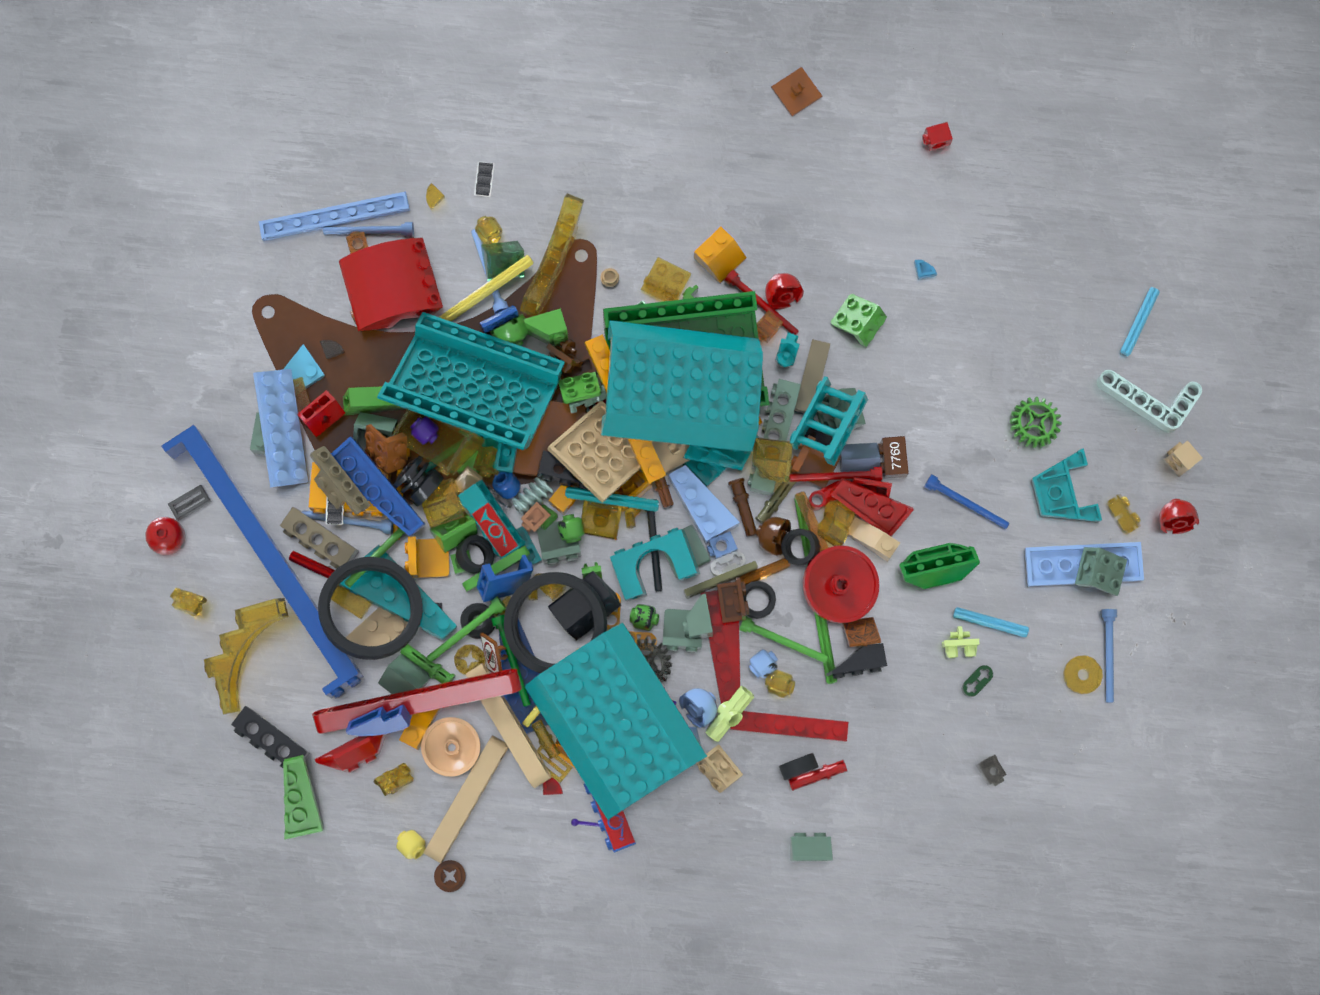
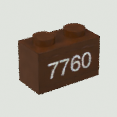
(894, 457)

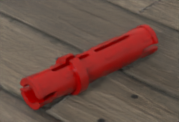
(822, 773)

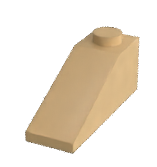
(873, 539)

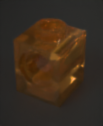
(354, 238)
(768, 326)

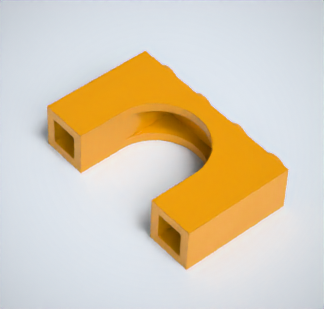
(318, 499)

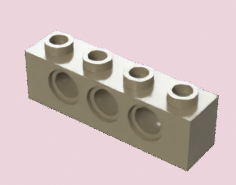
(296, 518)

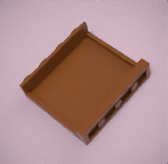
(554, 423)

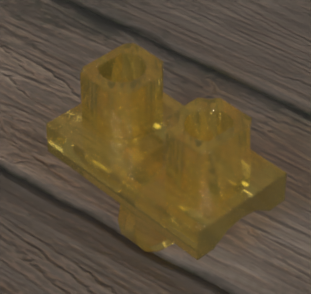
(187, 601)
(394, 779)

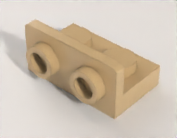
(719, 769)

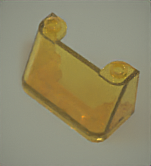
(449, 449)

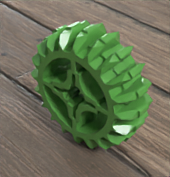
(1032, 415)

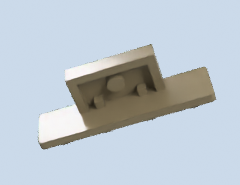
(336, 482)

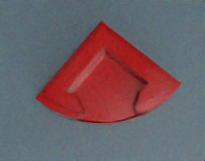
(552, 787)

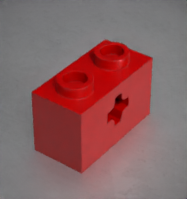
(321, 413)

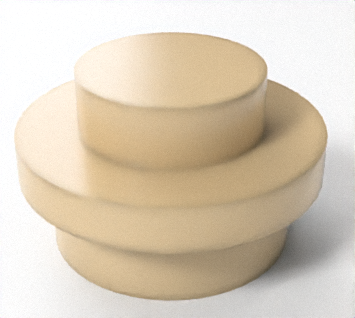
(609, 277)

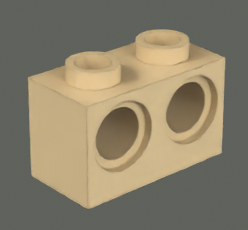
(1182, 457)

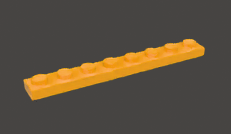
(642, 449)

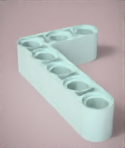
(1149, 402)

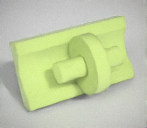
(969, 645)

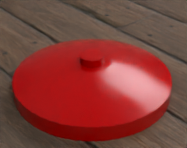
(841, 584)

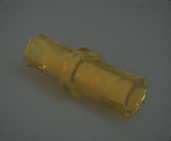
(545, 739)

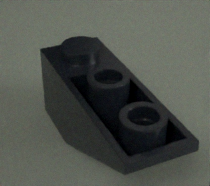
(863, 659)

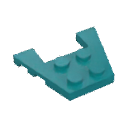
(720, 457)
(1056, 492)

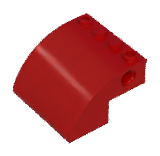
(390, 283)

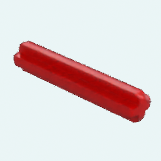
(310, 564)

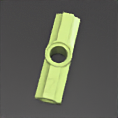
(729, 713)

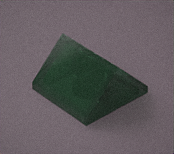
(500, 256)

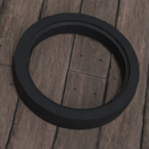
(370, 564)
(518, 598)

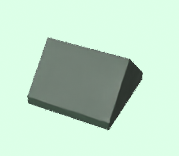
(403, 676)

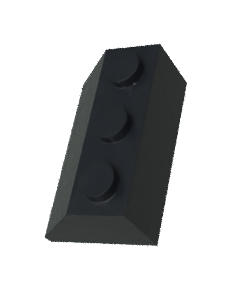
(574, 611)

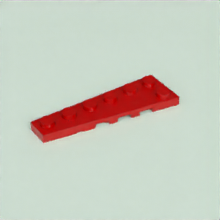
(724, 649)

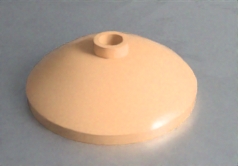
(436, 744)

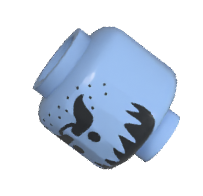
(763, 663)

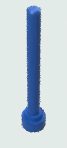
(934, 484)

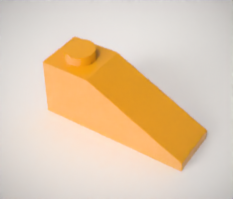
(418, 725)

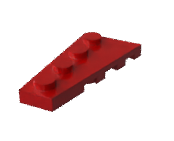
(871, 506)

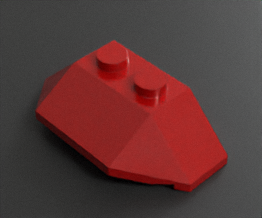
(352, 753)

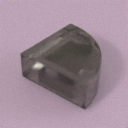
(331, 348)

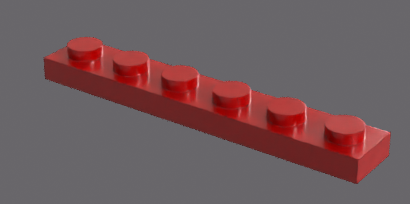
(793, 726)

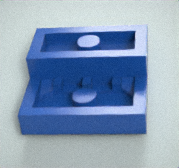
(499, 319)

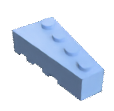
(702, 506)

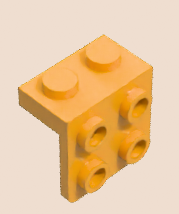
(426, 558)

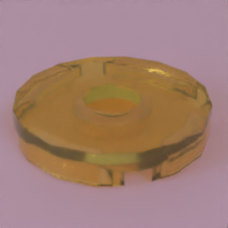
(1071, 677)

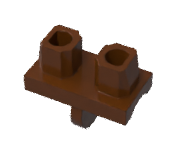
(565, 354)

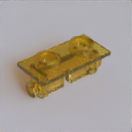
(1129, 519)

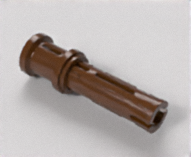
(741, 498)

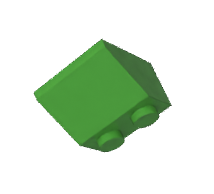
(548, 327)

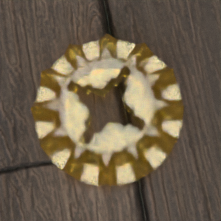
(463, 652)

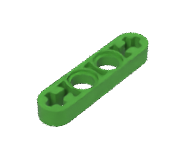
(498, 567)

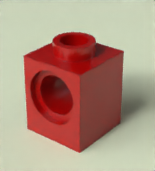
(937, 136)

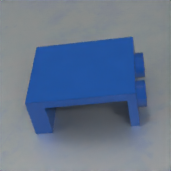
(505, 584)

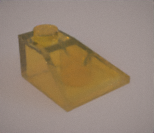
(773, 458)

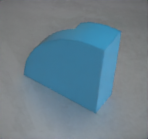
(924, 269)

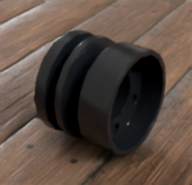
(418, 480)

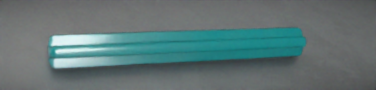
(614, 499)

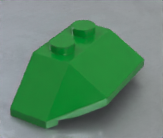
(939, 565)

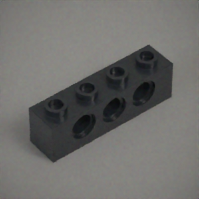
(547, 473)
(242, 727)

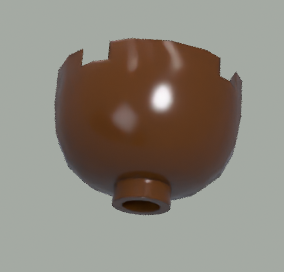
(772, 533)

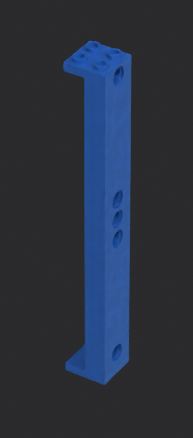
(268, 553)

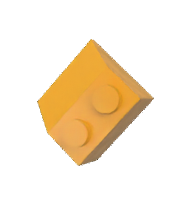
(719, 254)

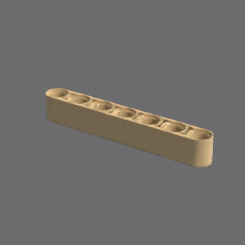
(514, 735)
(466, 799)

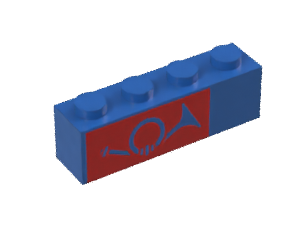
(616, 828)

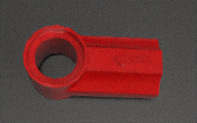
(824, 495)

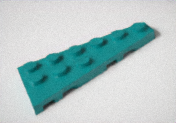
(390, 595)

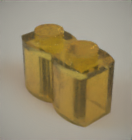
(836, 523)

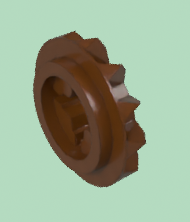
(439, 876)

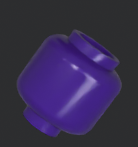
(424, 430)

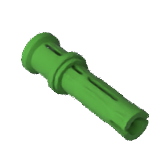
(435, 670)

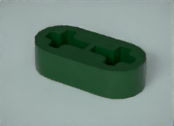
(974, 678)

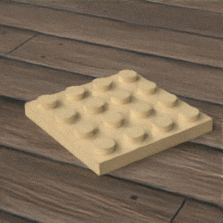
(594, 459)

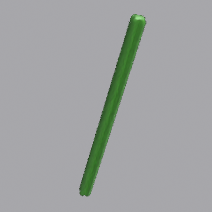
(822, 626)

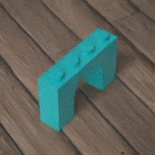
(627, 562)

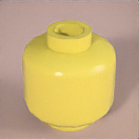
(410, 844)

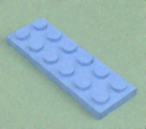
(280, 427)
(1061, 563)

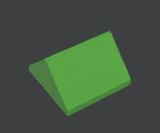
(454, 532)

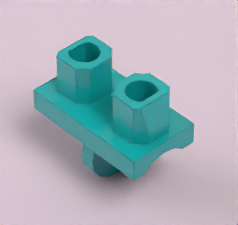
(787, 350)

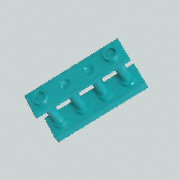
(839, 435)

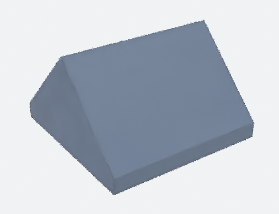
(859, 457)

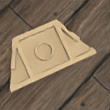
(378, 629)

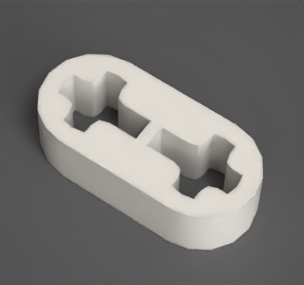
(725, 560)

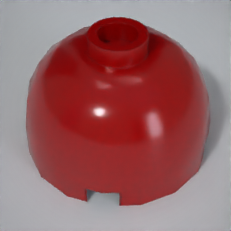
(782, 290)
(1178, 516)
(165, 536)

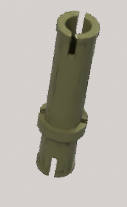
(776, 498)

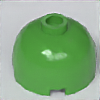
(512, 331)

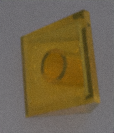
(601, 519)

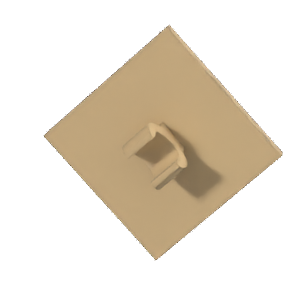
(670, 454)

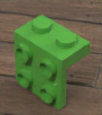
(859, 318)
(579, 387)

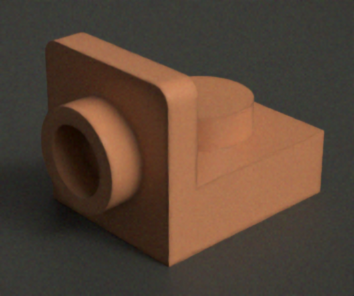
(534, 517)

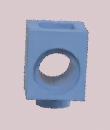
(726, 538)

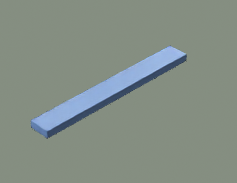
(334, 216)

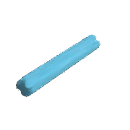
(1140, 321)
(991, 622)

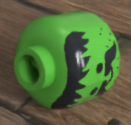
(571, 528)
(644, 617)

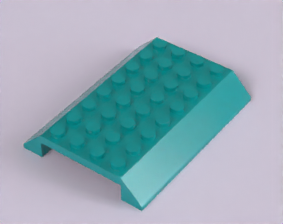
(474, 381)
(683, 387)
(615, 720)

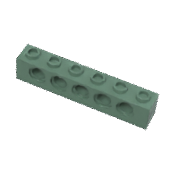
(790, 391)

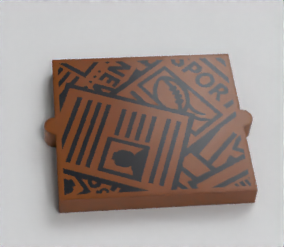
(862, 632)

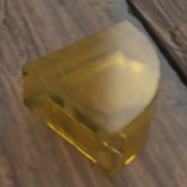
(433, 196)

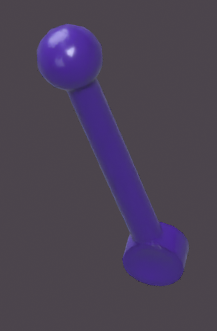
(574, 822)

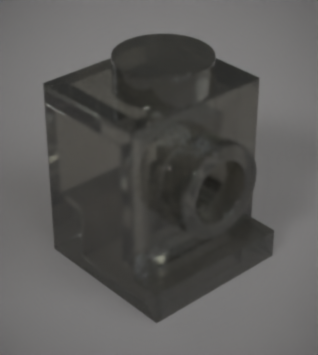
(985, 766)

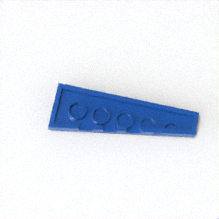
(376, 486)

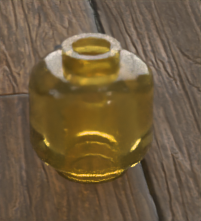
(488, 230)
(780, 684)

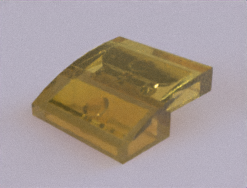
(443, 504)

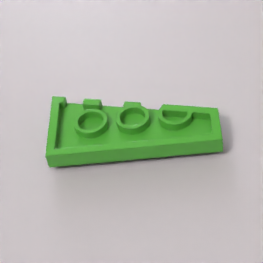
(301, 808)

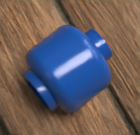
(506, 485)

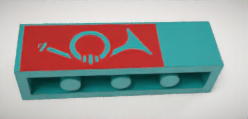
(491, 519)

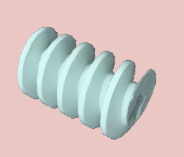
(532, 496)

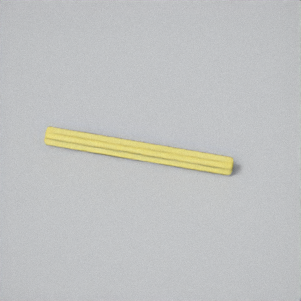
(487, 289)

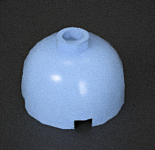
(700, 706)

